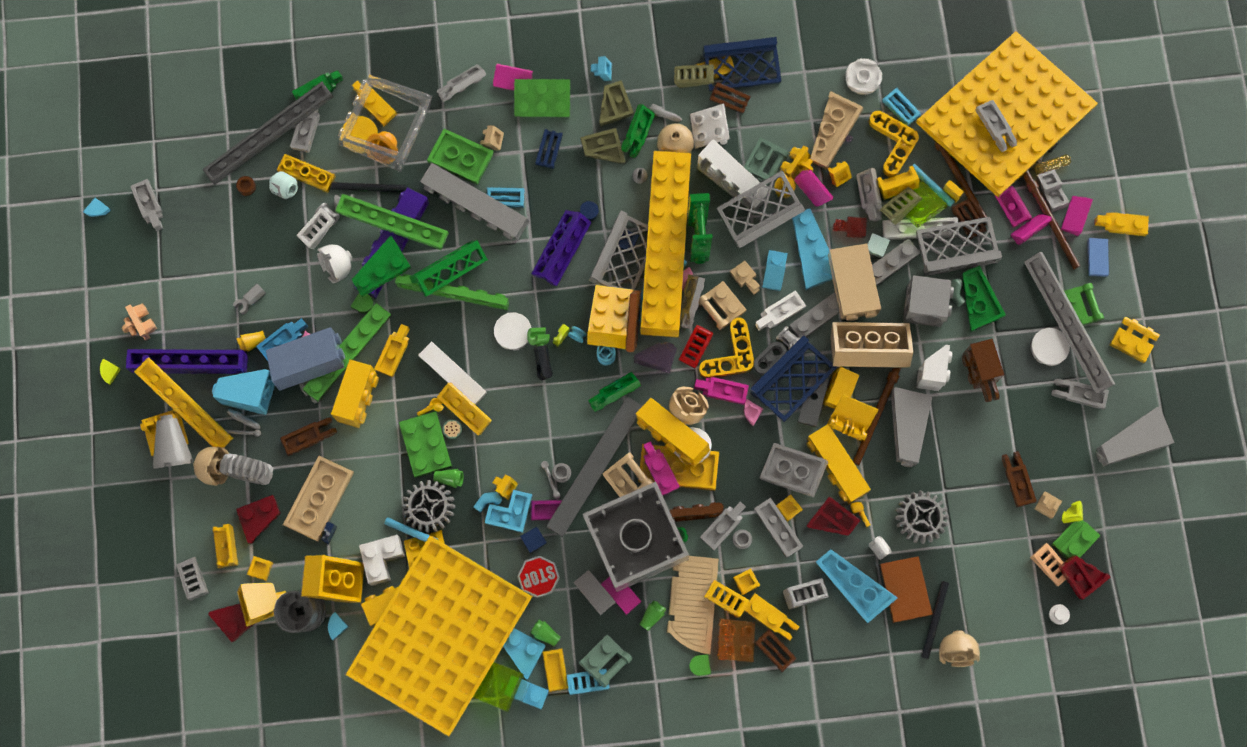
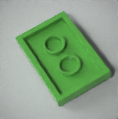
(541, 97)
(460, 156)
(425, 444)

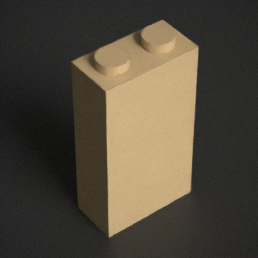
(854, 282)

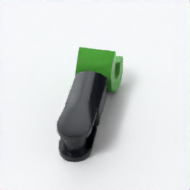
(537, 337)

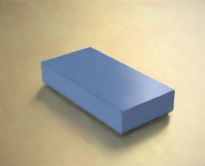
(1098, 257)

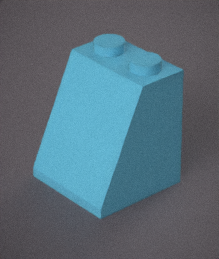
(245, 391)

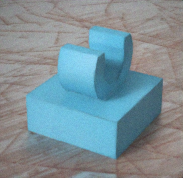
(602, 69)

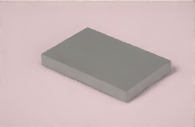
(793, 469)

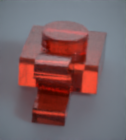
(853, 226)

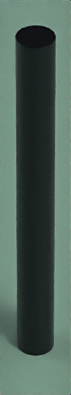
(368, 187)
(935, 620)

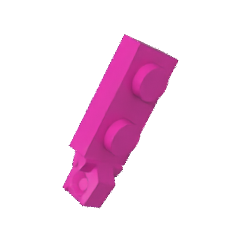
(723, 390)
(660, 469)

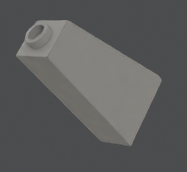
(909, 421)
(1137, 439)

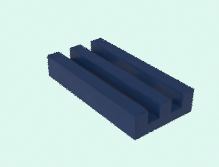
(559, 138)

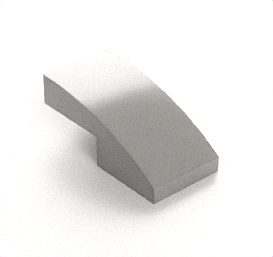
(1052, 192)
(594, 592)

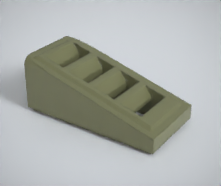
(681, 75)
(900, 214)

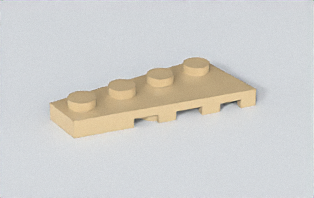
(835, 126)

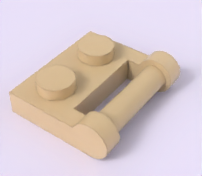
(725, 301)
(619, 478)

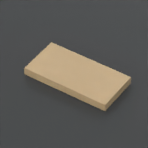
(318, 498)

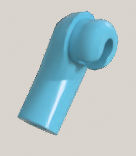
(486, 498)

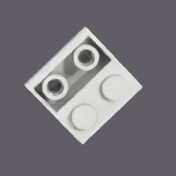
(933, 371)

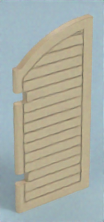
(687, 602)

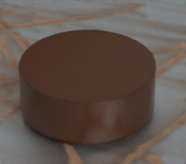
(246, 185)

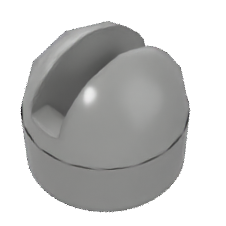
(643, 175)

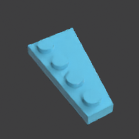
(812, 250)
(859, 589)

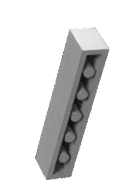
(474, 201)

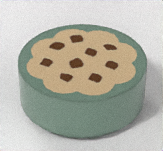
(452, 429)

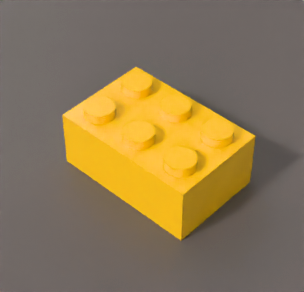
(609, 317)
(355, 394)
(332, 579)

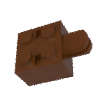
(983, 368)

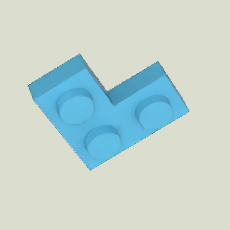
(512, 517)

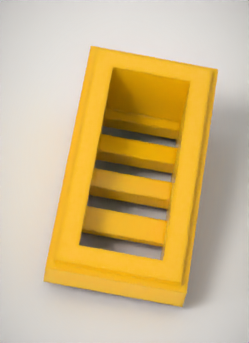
(737, 613)

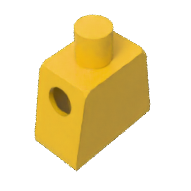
(257, 601)

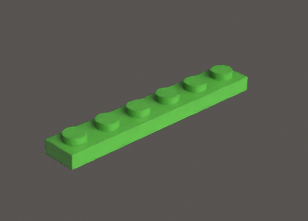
(392, 221)
(461, 293)
(351, 346)

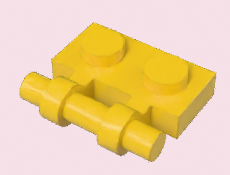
(1132, 345)

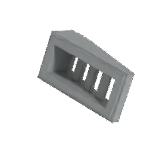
(191, 595)
(790, 599)

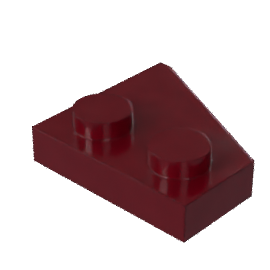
(833, 518)
(1082, 576)
(230, 621)

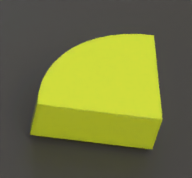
(563, 332)
(108, 371)
(1073, 513)

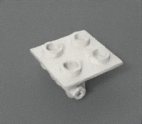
(709, 125)

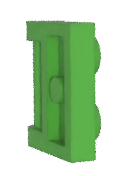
(1077, 303)

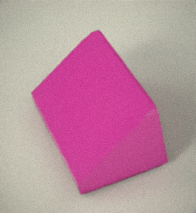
(505, 76)
(813, 188)
(1013, 207)
(1076, 215)
(1030, 228)

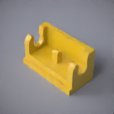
(895, 185)
(842, 382)
(225, 546)

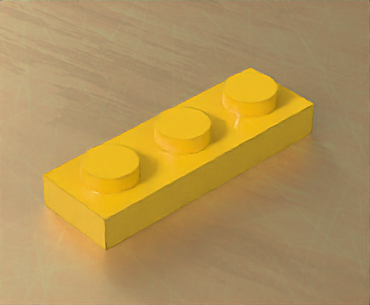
(464, 408)

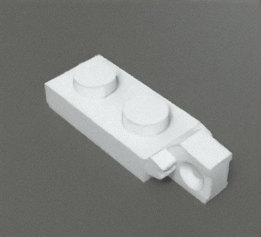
(780, 311)

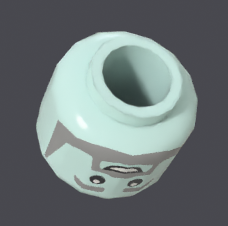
(283, 185)

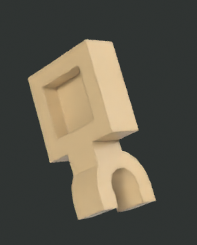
(745, 275)

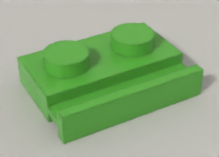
(1076, 539)

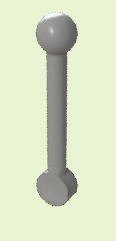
(256, 433)
(545, 465)

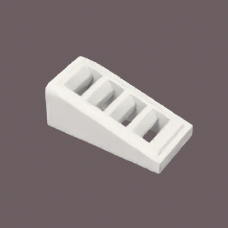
(303, 234)
(880, 547)

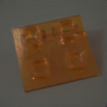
(736, 640)

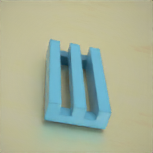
(906, 102)
(521, 191)

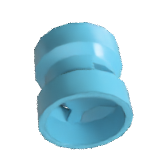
(605, 357)

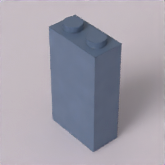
(305, 358)

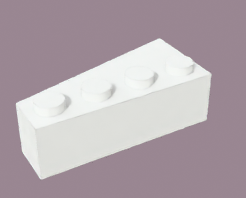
(729, 174)

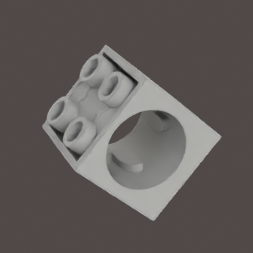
(928, 301)

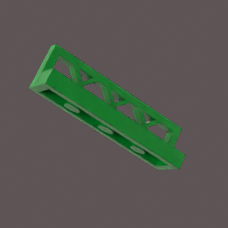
(442, 263)

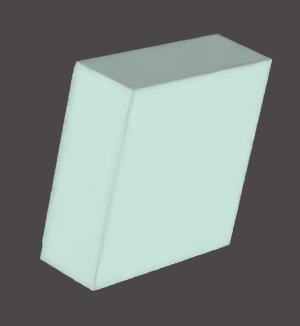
(877, 245)

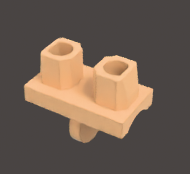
(143, 328)

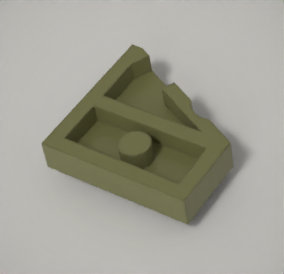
(615, 104)
(603, 146)

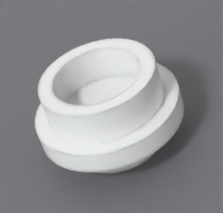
(1059, 614)

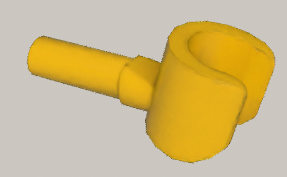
(434, 404)
(858, 507)

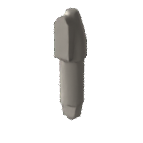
(659, 111)
(238, 416)

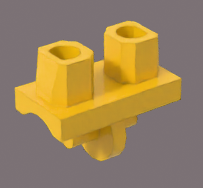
(800, 162)

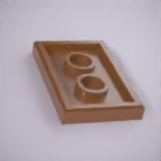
(633, 320)
(906, 582)

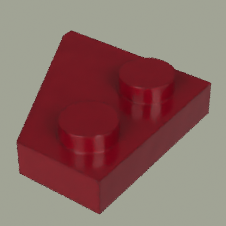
(257, 517)

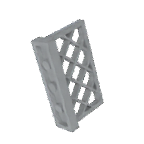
(771, 221)
(609, 249)
(958, 262)

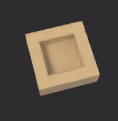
(493, 138)
(1048, 505)

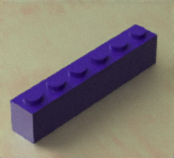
(411, 205)
(190, 361)

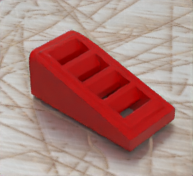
(704, 332)

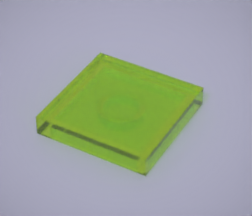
(927, 208)
(499, 686)

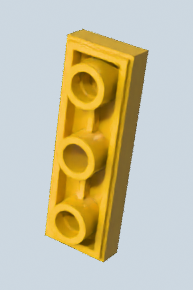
(315, 177)

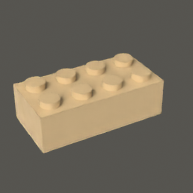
(871, 344)

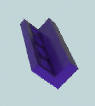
(564, 247)

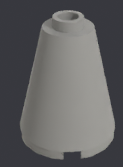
(170, 444)

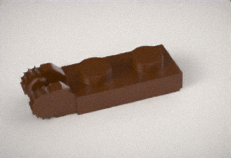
(306, 436)
(1019, 481)
(697, 512)

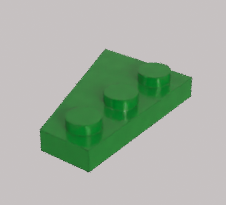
(381, 268)
(980, 299)

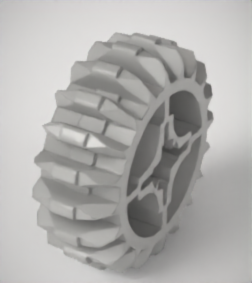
(246, 469)
(436, 504)
(908, 527)

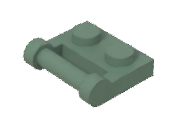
(760, 157)
(600, 656)

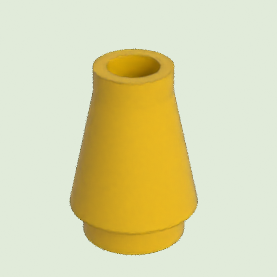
(250, 341)

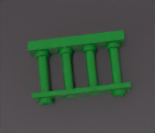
(697, 218)

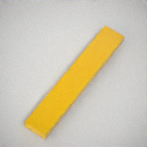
(183, 404)

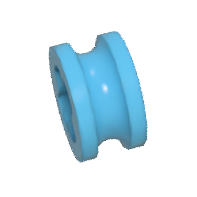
(577, 334)

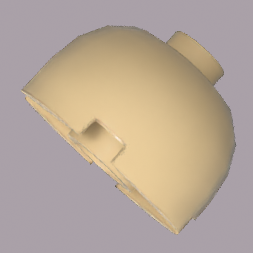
(675, 139)
(688, 405)
(208, 465)
(959, 649)

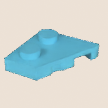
(524, 651)

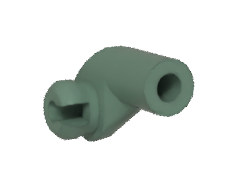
(957, 298)

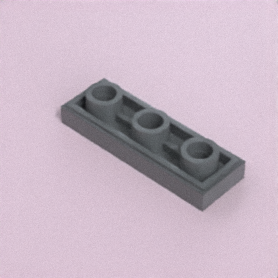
(811, 408)

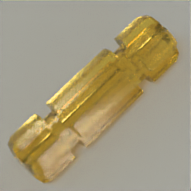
(1052, 164)

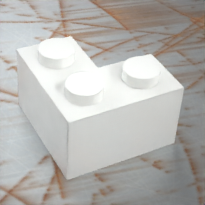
(375, 556)

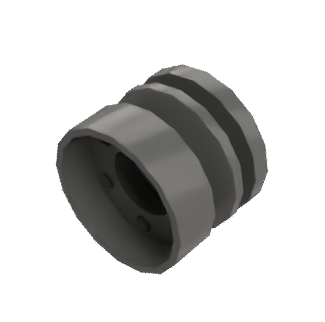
(290, 612)

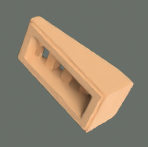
(1046, 569)

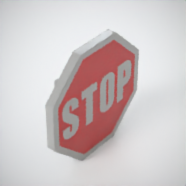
(538, 576)

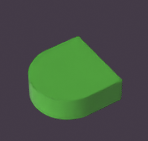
(362, 304)
(700, 665)

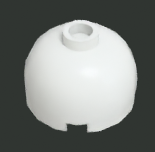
(335, 261)

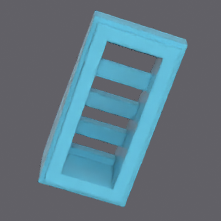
(570, 678)

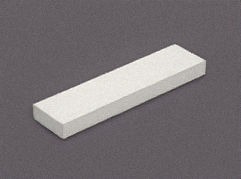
(906, 229)
(452, 372)

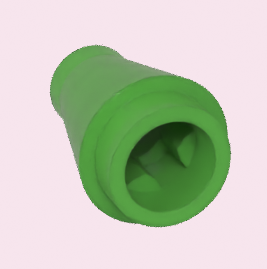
(449, 477)
(653, 614)
(545, 633)

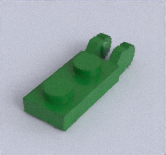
(638, 130)

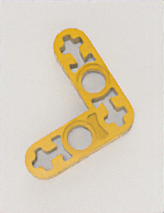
(902, 142)
(733, 360)

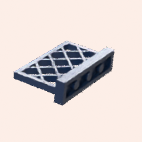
(743, 48)
(781, 367)

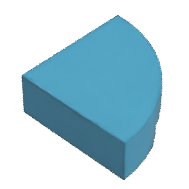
(96, 208)
(336, 626)

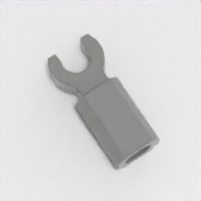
(250, 298)

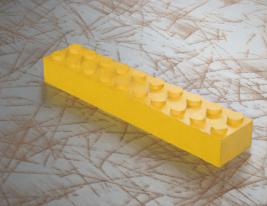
(665, 244)

